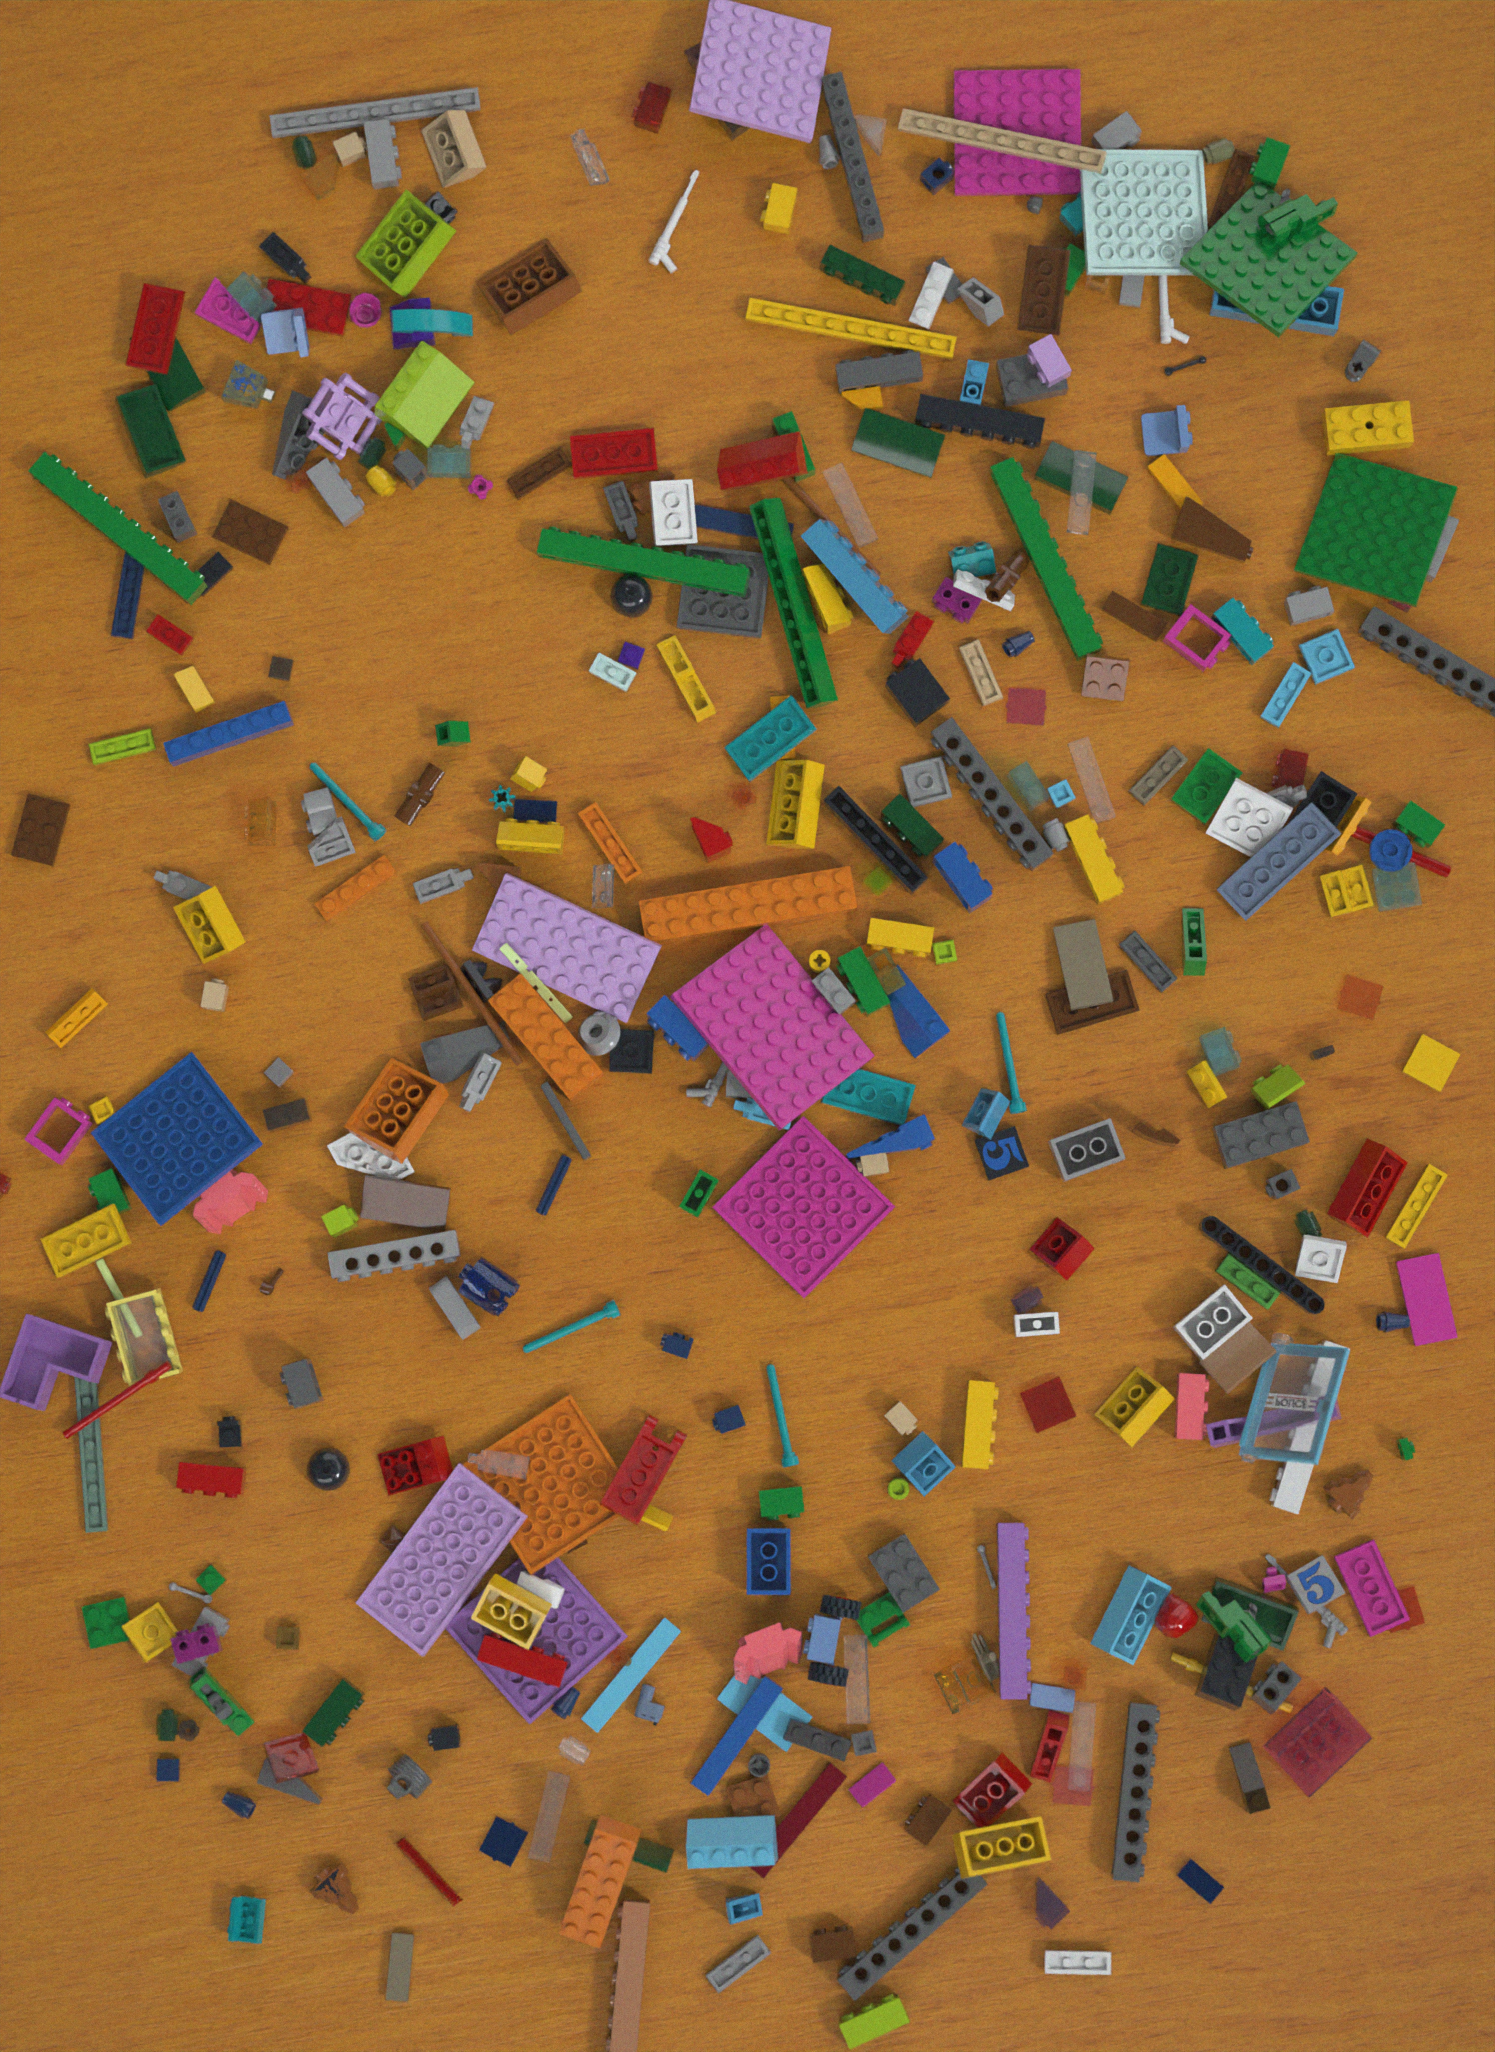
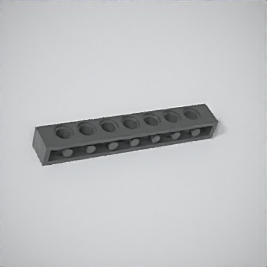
(852, 157)
(1432, 651)
(951, 731)
(1135, 1870)
(857, 1986)

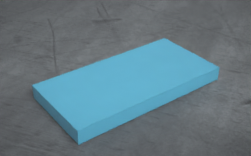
(777, 1717)

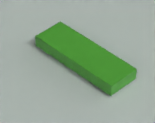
(1247, 1281)

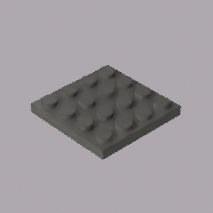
(722, 612)

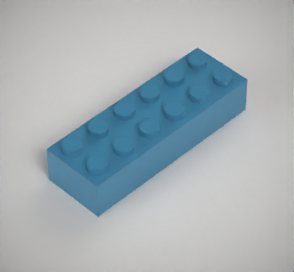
(1318, 318)
(854, 576)

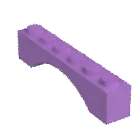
(1231, 1430)

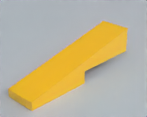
(686, 678)

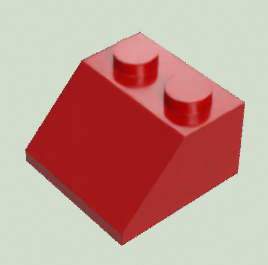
(711, 839)
(1062, 1248)

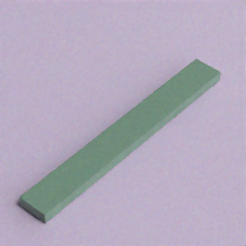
(91, 1458)

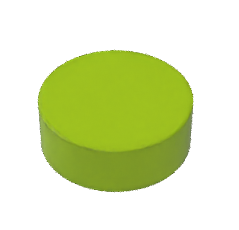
(898, 1488)

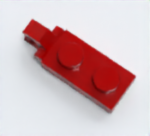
(911, 638)

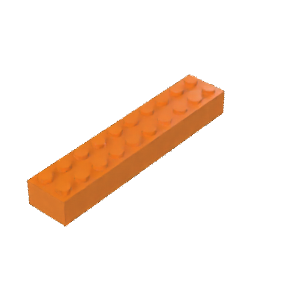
(748, 905)

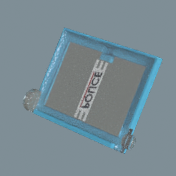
(1293, 1402)

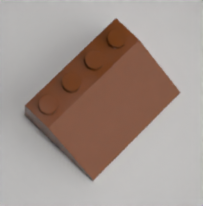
(529, 286)

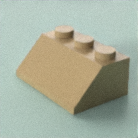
(453, 147)

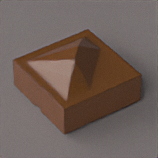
(392, 1538)

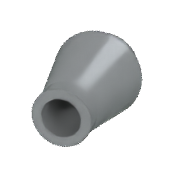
(827, 153)

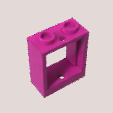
(1186, 652)
(65, 1105)

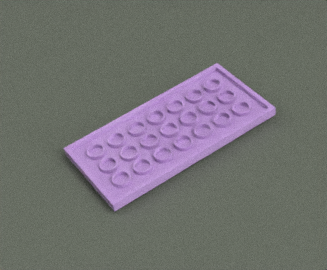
(568, 947)
(441, 1559)

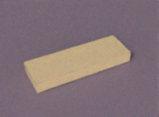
(981, 672)

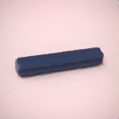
(553, 1185)
(209, 1281)

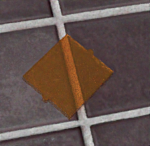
(1360, 997)

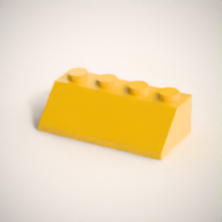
(795, 804)

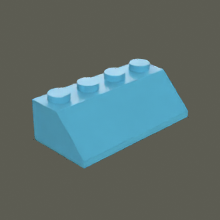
(1130, 1615)
(731, 1842)

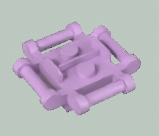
(341, 415)

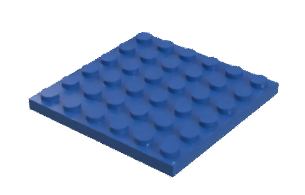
(176, 1138)

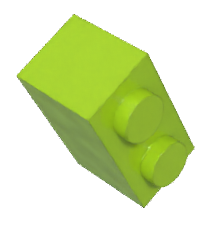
(340, 1220)

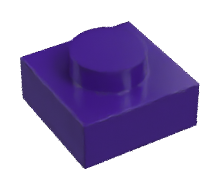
(631, 655)

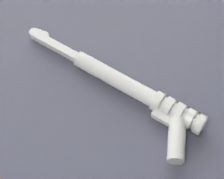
(662, 246)
(1166, 323)

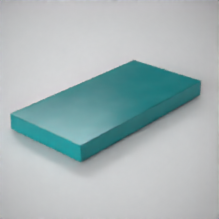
(770, 738)
(873, 1096)

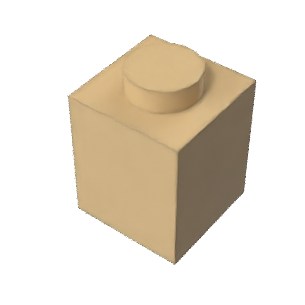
(350, 149)
(214, 995)
(873, 1164)
(901, 1419)

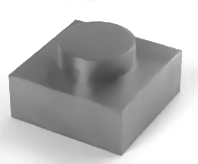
(863, 1743)

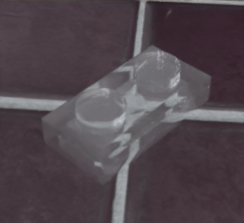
(603, 886)

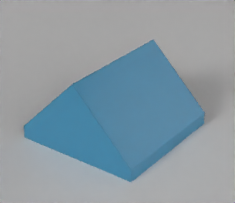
(986, 1112)

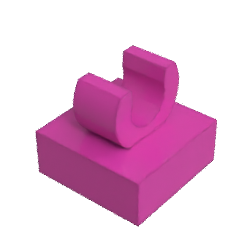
(1273, 1581)

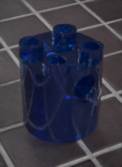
(480, 1286)

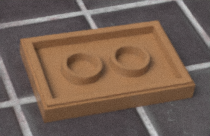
(1238, 1357)

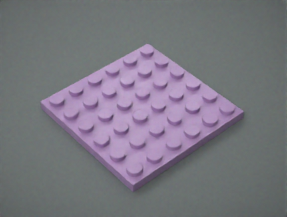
(760, 69)

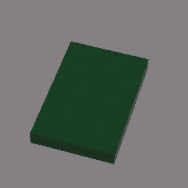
(1169, 579)

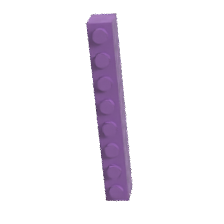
(1012, 1610)

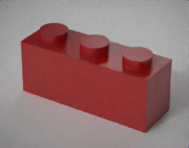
(211, 1479)

